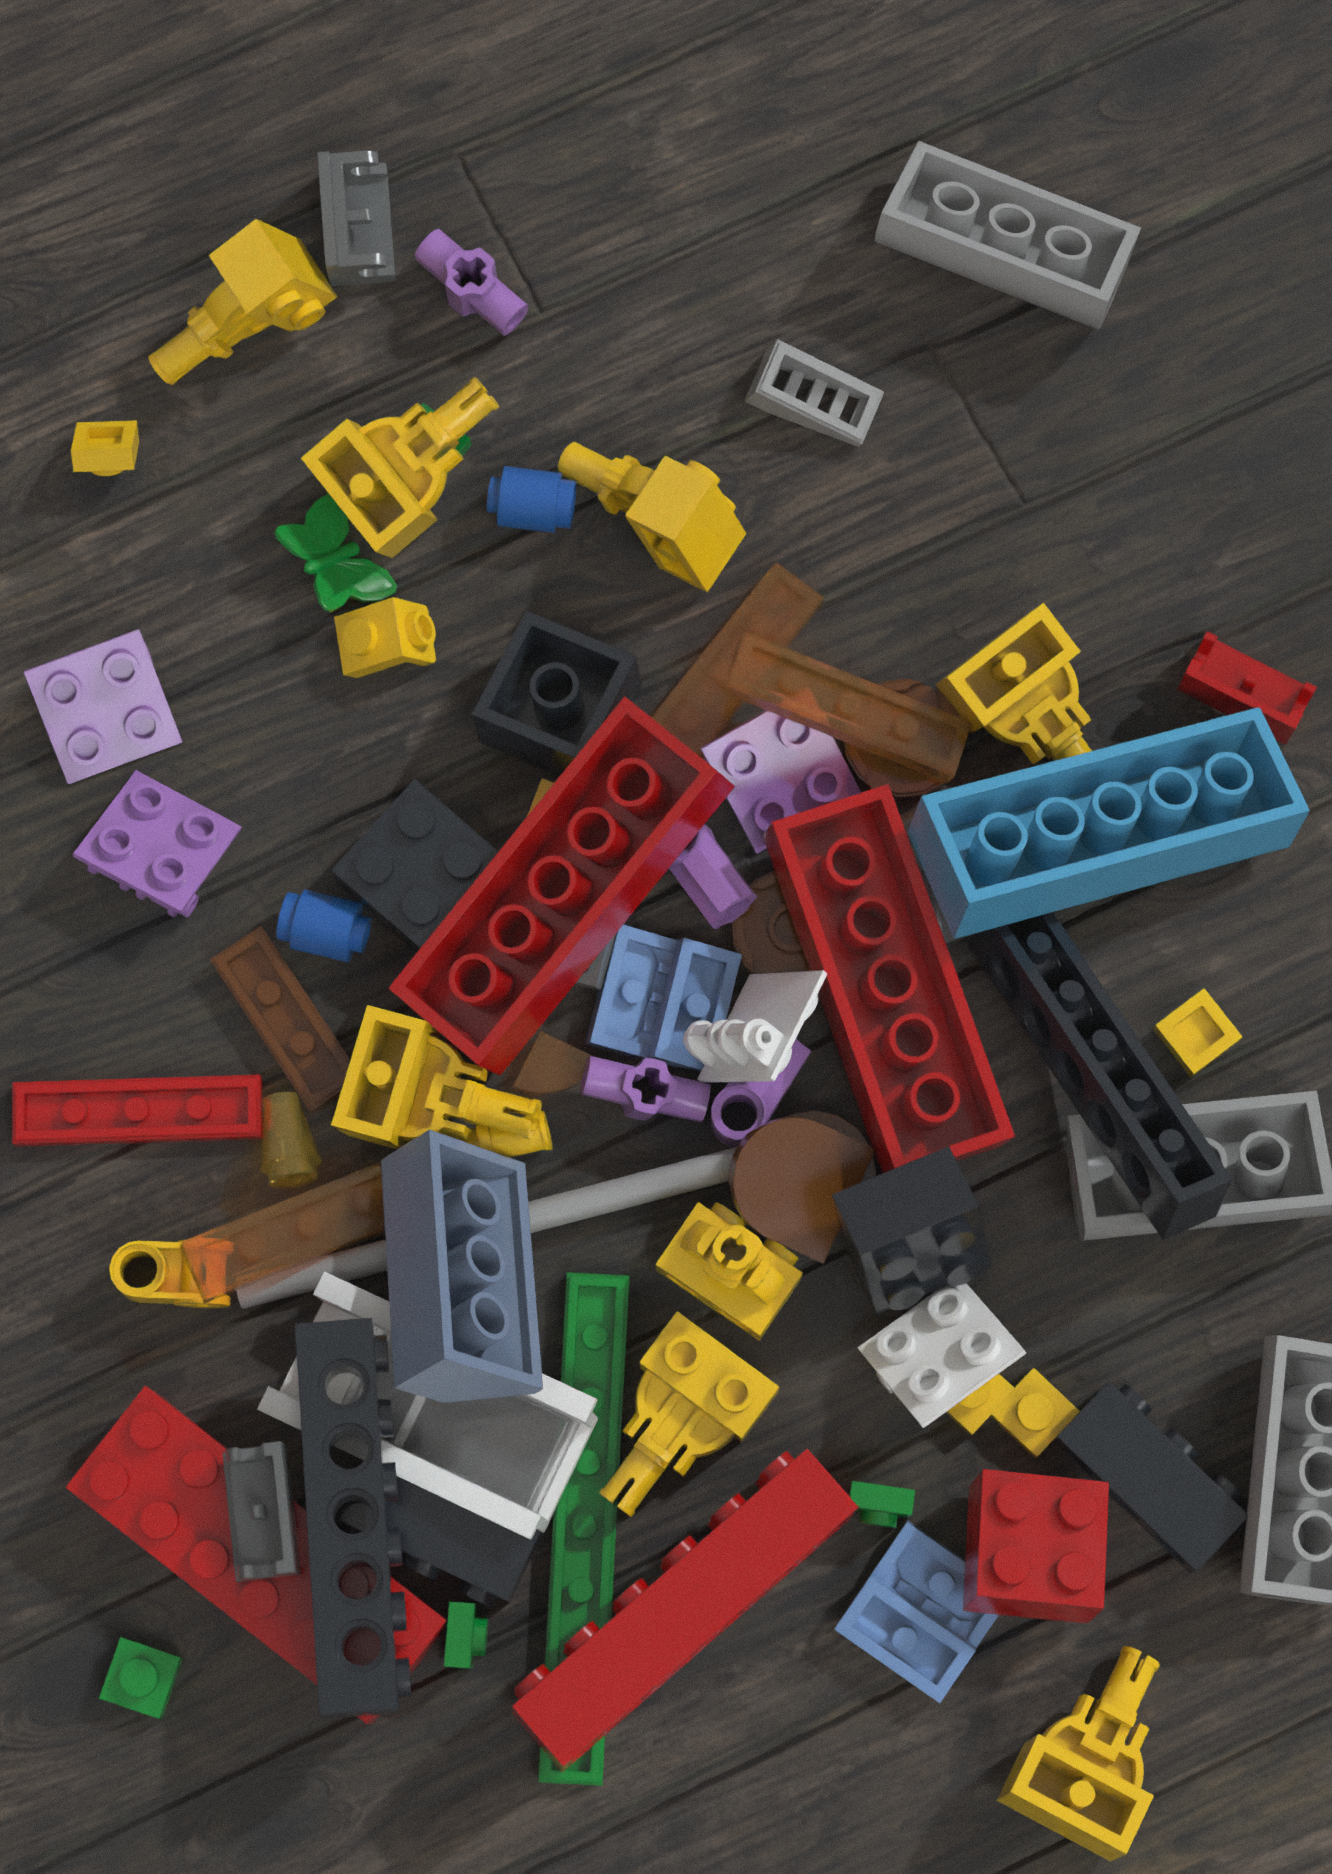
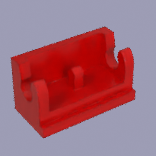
(1240, 683)

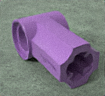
(712, 880)
(761, 1096)

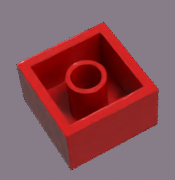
(1036, 1546)

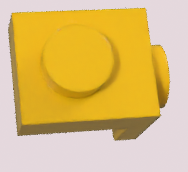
(385, 637)

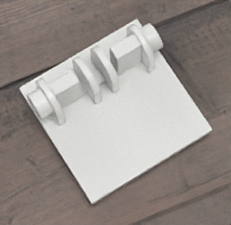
(759, 1030)
(941, 1352)

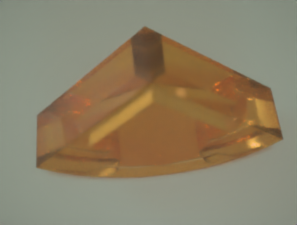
(551, 1067)

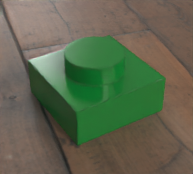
(881, 1504)
(465, 1635)
(141, 1678)

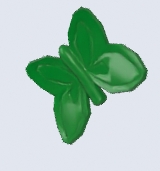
(334, 572)

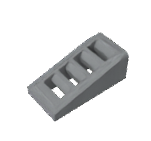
(785, 405)

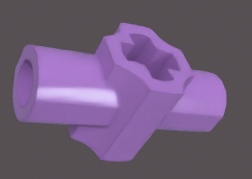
(451, 264)
(675, 1097)

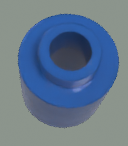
(532, 499)
(323, 925)

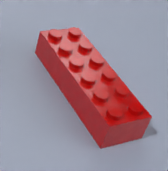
(561, 887)
(887, 980)
(167, 1492)
(684, 1609)

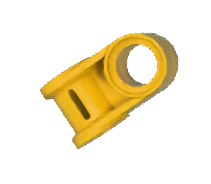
(172, 1281)

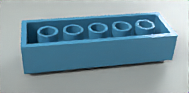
(1106, 822)

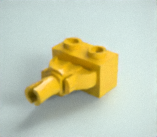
(265, 284)
(396, 466)
(672, 509)
(1024, 689)
(411, 1083)
(730, 1268)
(694, 1399)
(1083, 1774)

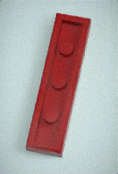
(137, 1110)

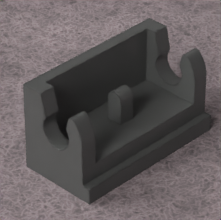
(356, 218)
(261, 1512)

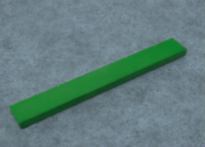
(583, 1518)

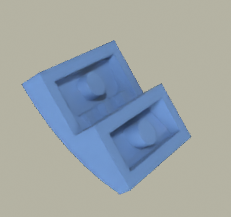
(657, 992)
(915, 1615)

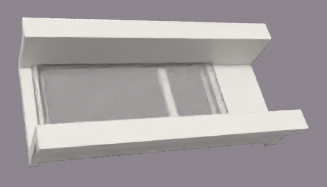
(484, 1454)

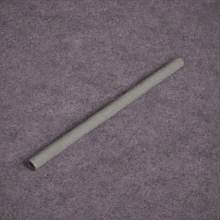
(543, 1214)

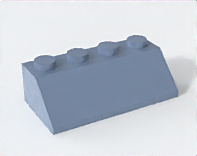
(460, 1271)

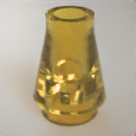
(288, 1146)

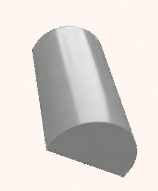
(1007, 235)
(1265, 1143)
(1291, 1476)

